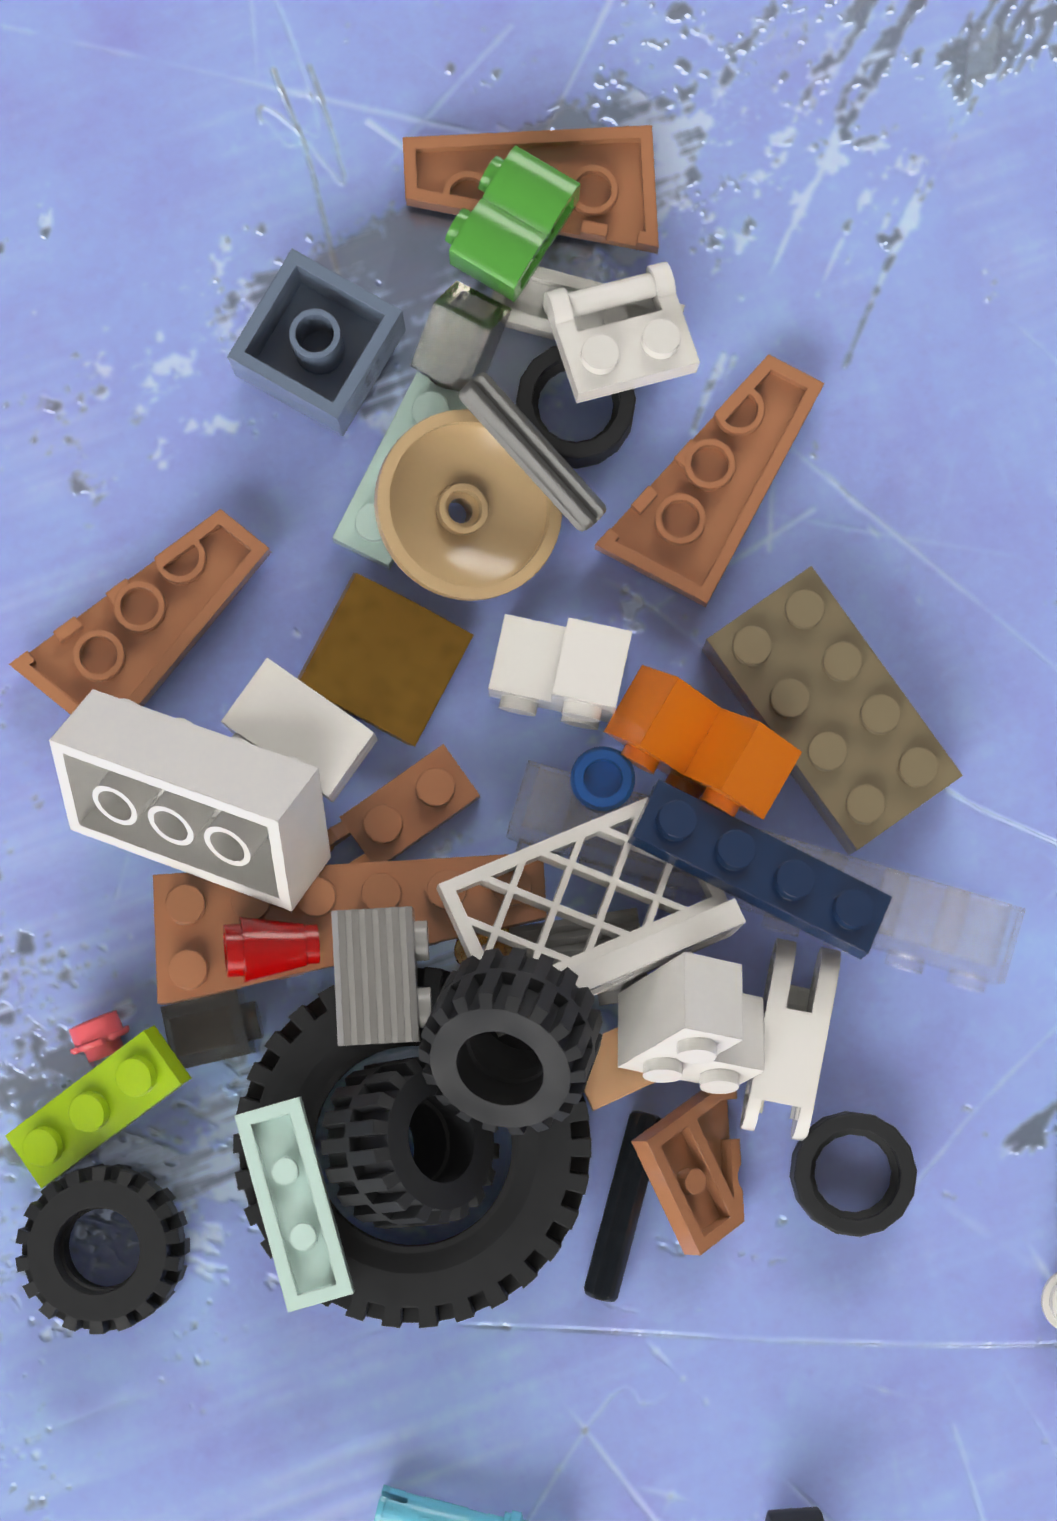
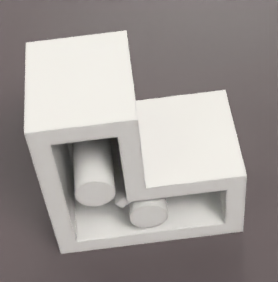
(560, 669)
(300, 723)
(692, 1025)

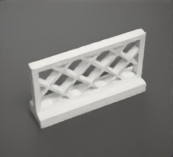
(628, 952)

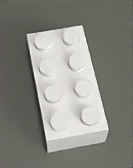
(192, 798)

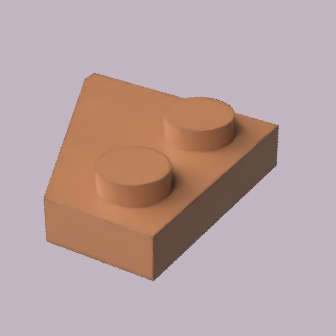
(695, 1170)

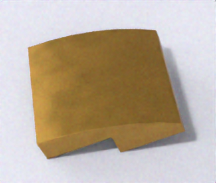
(384, 659)

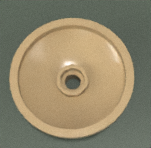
(507, 520)

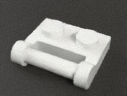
(626, 351)

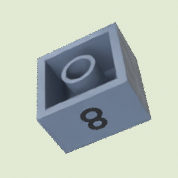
(317, 342)

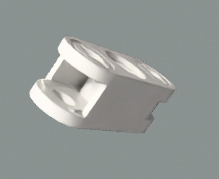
(793, 1037)

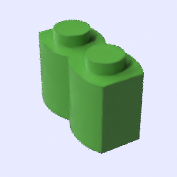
(512, 222)

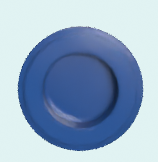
(602, 779)

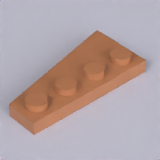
(608, 162)
(704, 501)
(147, 622)

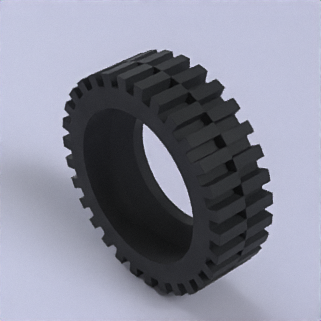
(445, 1276)

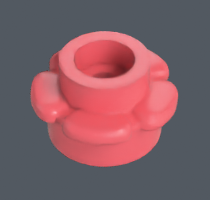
(98, 1036)

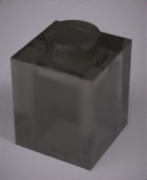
(460, 336)
(212, 1028)

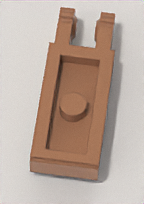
(406, 808)

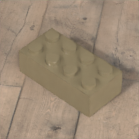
(826, 692)

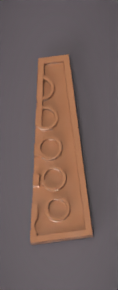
(193, 912)

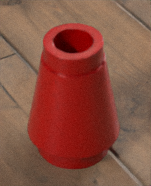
(268, 947)

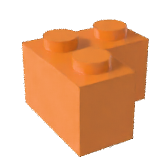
(700, 745)

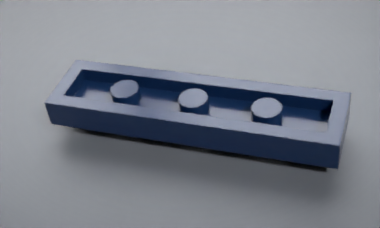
(760, 869)

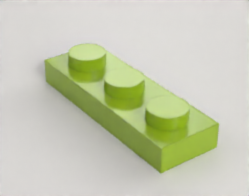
(98, 1106)

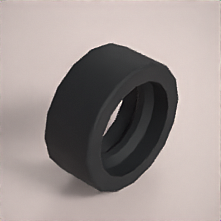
(579, 453)
(902, 1175)

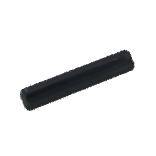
(619, 1215)

